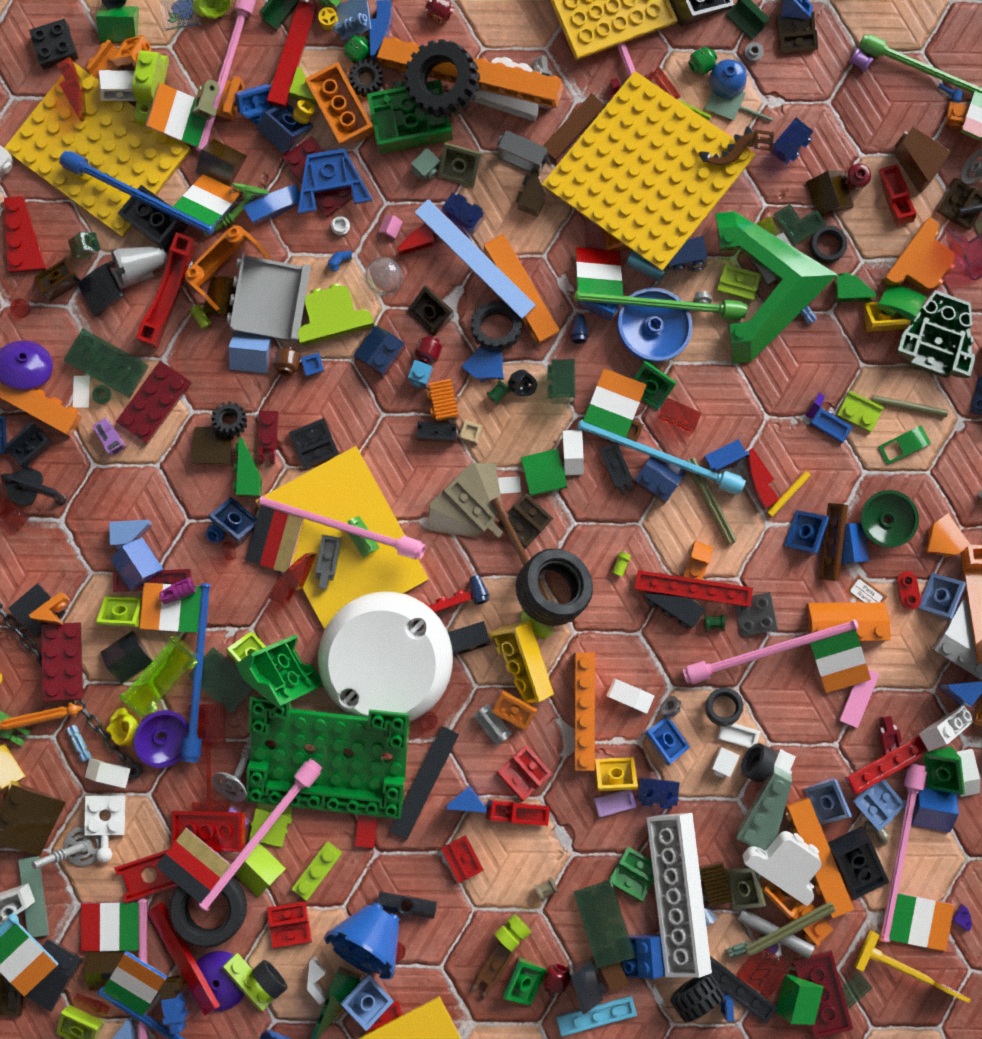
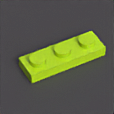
(317, 870)
(242, 976)

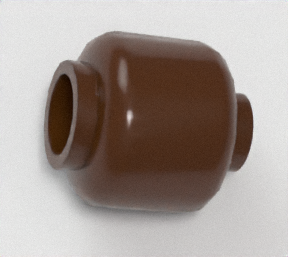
(287, 361)

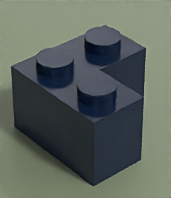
(691, 255)

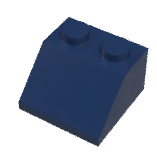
(282, 128)
(380, 350)
(659, 478)

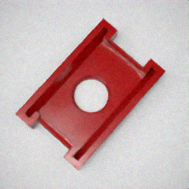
(133, 880)

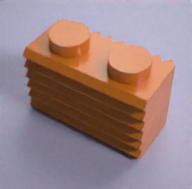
(443, 400)

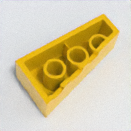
(523, 660)

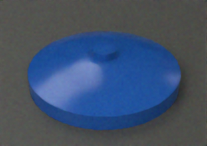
(654, 332)

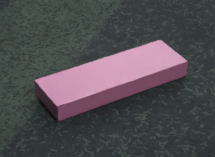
(857, 701)

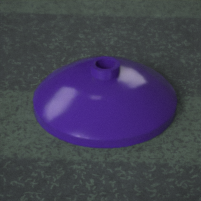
(28, 372)
(164, 750)
(227, 992)

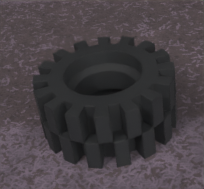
(366, 67)
(226, 410)

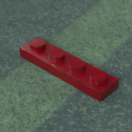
(163, 577)

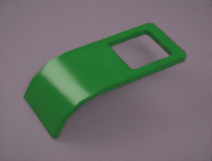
(908, 442)

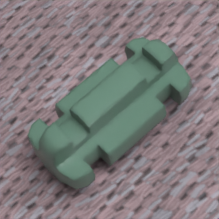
(737, 950)

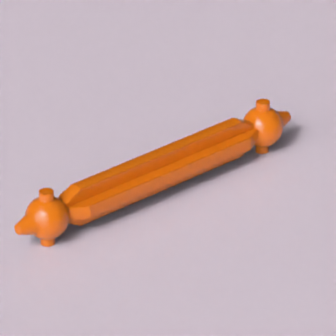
(39, 717)

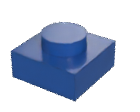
(312, 364)

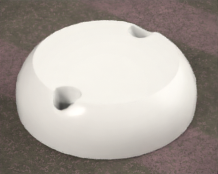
(384, 656)

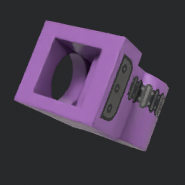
(109, 437)

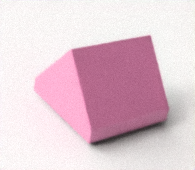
(390, 226)

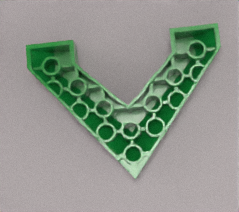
(798, 275)

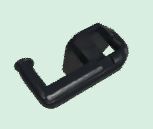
(25, 486)

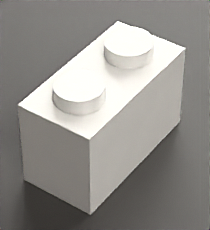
(116, 85)

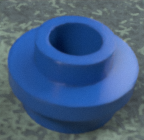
(215, 533)

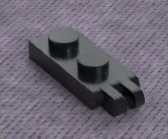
(617, 467)

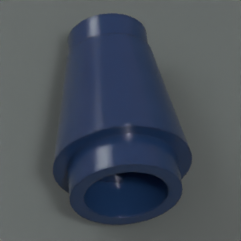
(579, 330)
(479, 592)

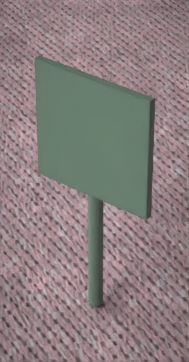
(729, 107)

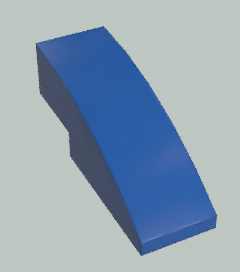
(380, 26)
(272, 204)

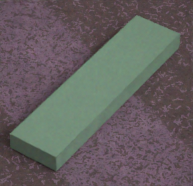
(36, 913)

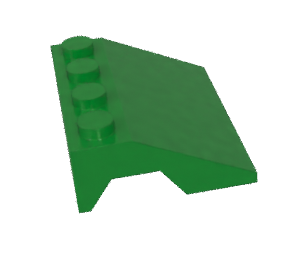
(402, 124)
(279, 672)

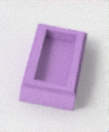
(614, 802)

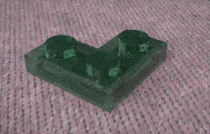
(796, 228)

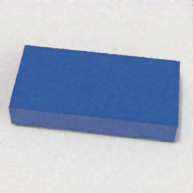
(831, 425)
(727, 1008)

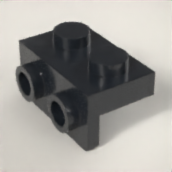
(28, 444)

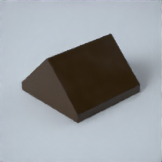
(220, 162)
(829, 192)
(57, 279)
(220, 293)
(430, 311)
(100, 967)

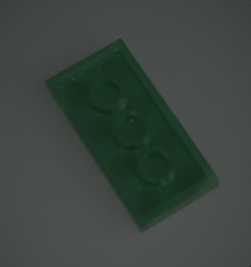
(106, 363)
(604, 924)

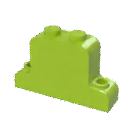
(149, 71)
(332, 315)

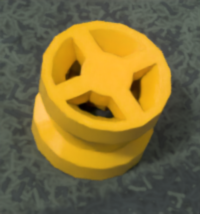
(327, 14)
(303, 111)

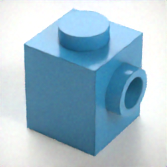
(420, 374)

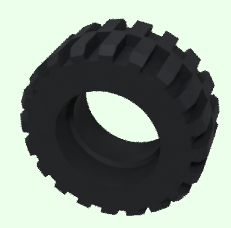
(425, 61)

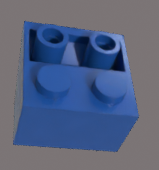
(648, 958)

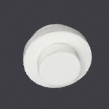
(340, 225)

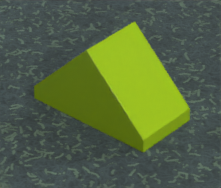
(299, 88)

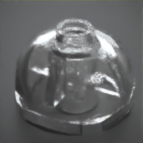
(383, 276)

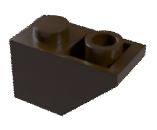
(533, 195)

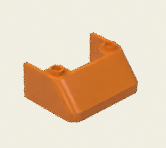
(216, 256)

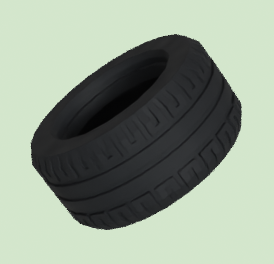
(571, 569)
(202, 937)

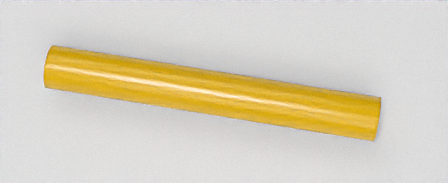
(788, 494)

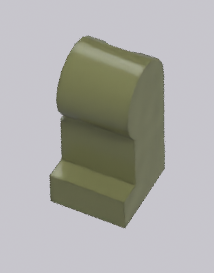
(205, 99)

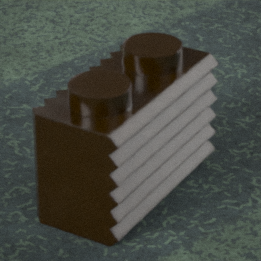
(714, 884)

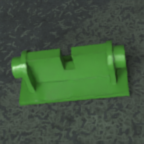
(364, 545)

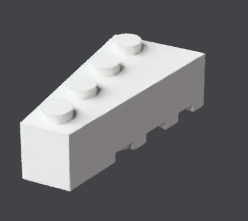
(15, 901)

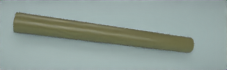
(909, 406)

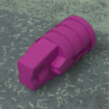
(178, 591)

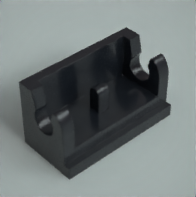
(436, 432)
(469, 638)

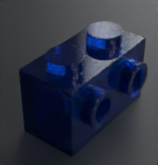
(791, 141)
(463, 213)
(658, 791)

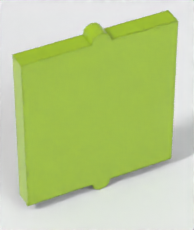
(277, 832)

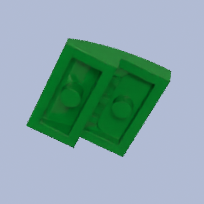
(901, 300)
(544, 472)
(633, 874)

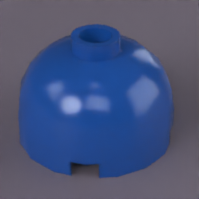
(728, 78)

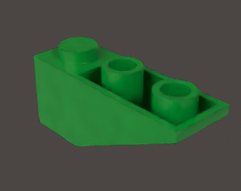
(248, 476)

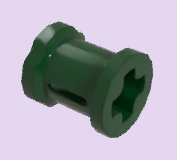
(498, 392)
(714, 623)

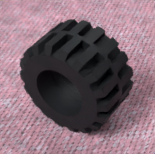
(697, 997)

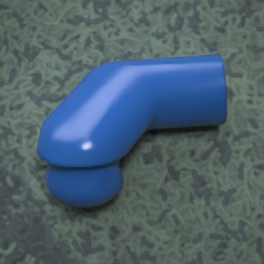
(336, 259)

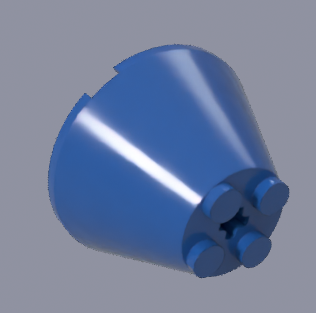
(367, 940)

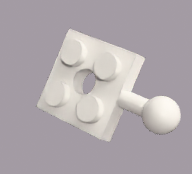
(114, 826)

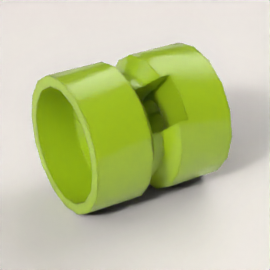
(512, 932)

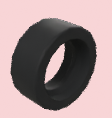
(841, 237)
(714, 718)
(758, 762)
(269, 979)

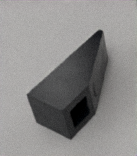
(681, 608)

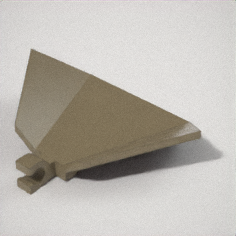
(466, 503)

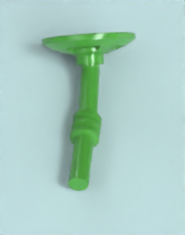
(249, 193)

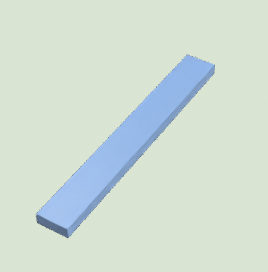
(475, 259)

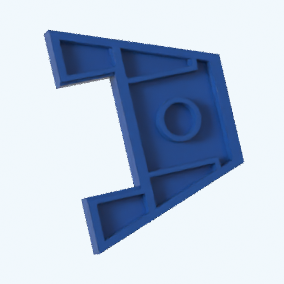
(330, 172)

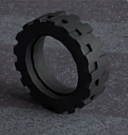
(496, 344)

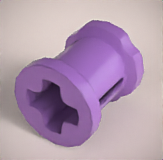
(860, 60)

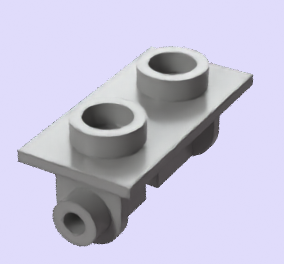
(492, 724)

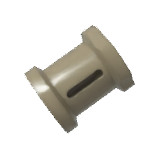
(546, 889)

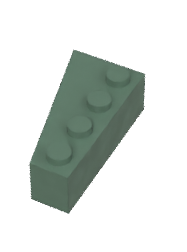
(765, 814)

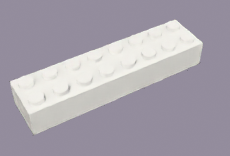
(679, 895)

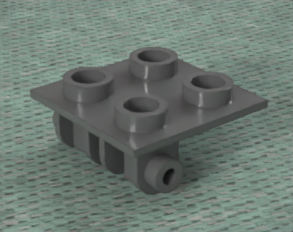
(757, 618)

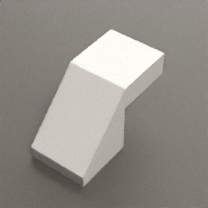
(573, 452)
(630, 695)
(970, 772)
(107, 773)
(316, 971)

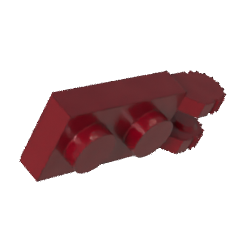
(268, 434)

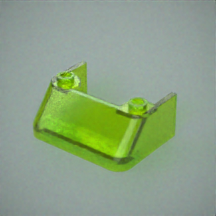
(159, 677)

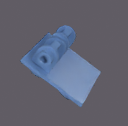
(352, 18)

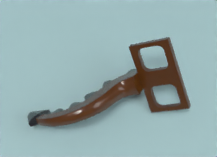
(741, 143)

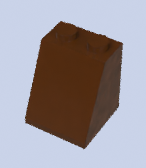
(920, 157)

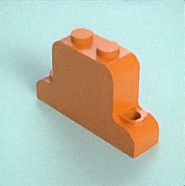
(922, 260)

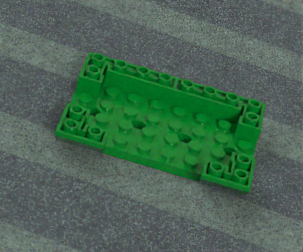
(347, 783)

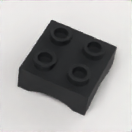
(53, 43)

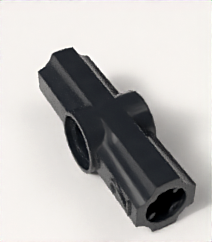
(420, 906)

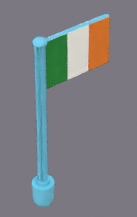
(612, 415)
(22, 957)

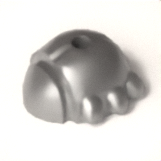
(670, 706)

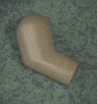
(883, 835)

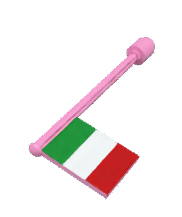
(116, 928)

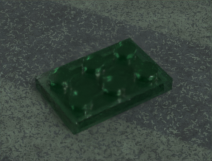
(223, 680)

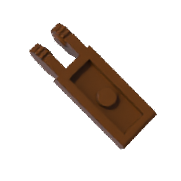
(493, 969)

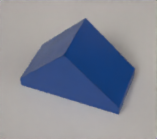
(796, 9)

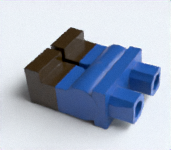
(174, 1004)

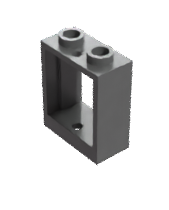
(521, 152)

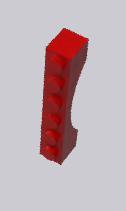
(158, 315)

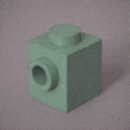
(425, 165)

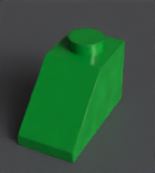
(851, 289)

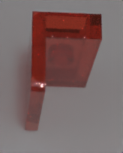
(679, 415)

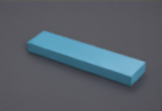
(600, 1015)

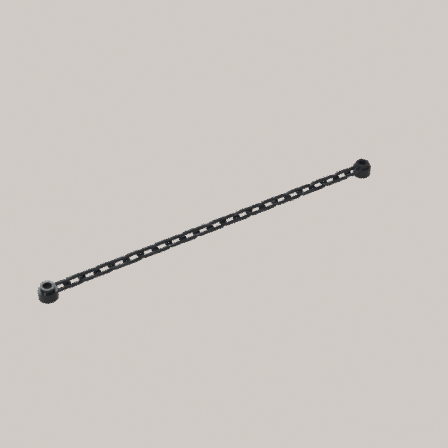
(89, 716)

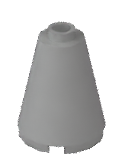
(136, 262)

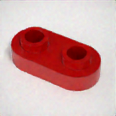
(906, 590)

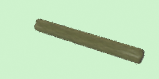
(713, 506)
(790, 928)

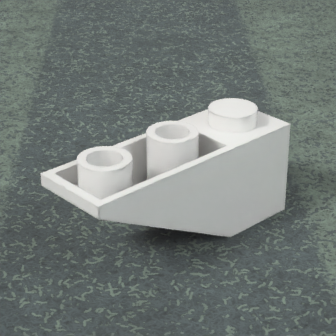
(946, 728)

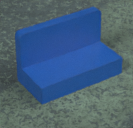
(726, 456)

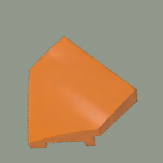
(945, 538)

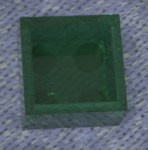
(562, 378)

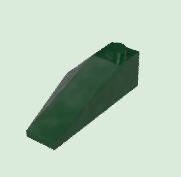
(341, 987)

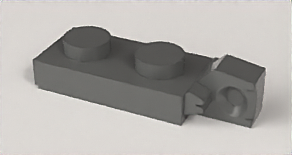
(327, 560)

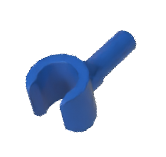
(956, 93)

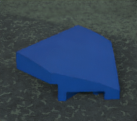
(253, 102)
(485, 365)

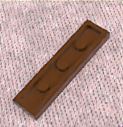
(573, 126)
(833, 542)

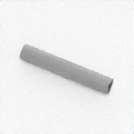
(765, 927)

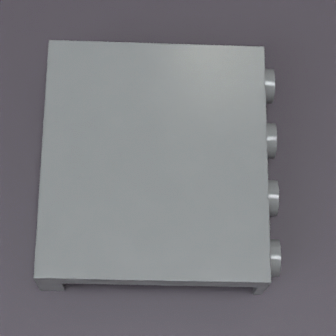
(268, 298)

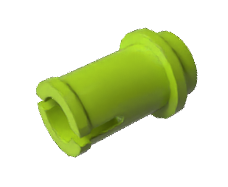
(200, 316)
(621, 563)

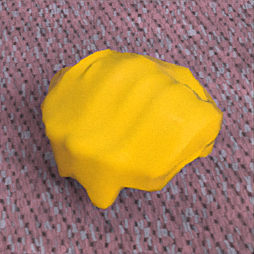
(122, 727)

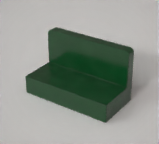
(277, 11)
(748, 18)

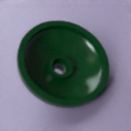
(902, 517)

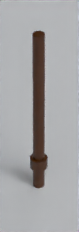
(503, 517)

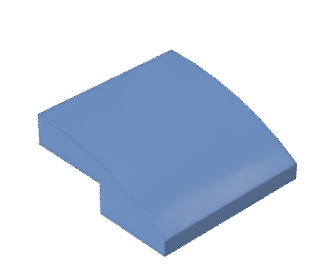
(879, 804)

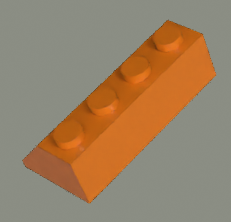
(340, 104)
(871, 618)

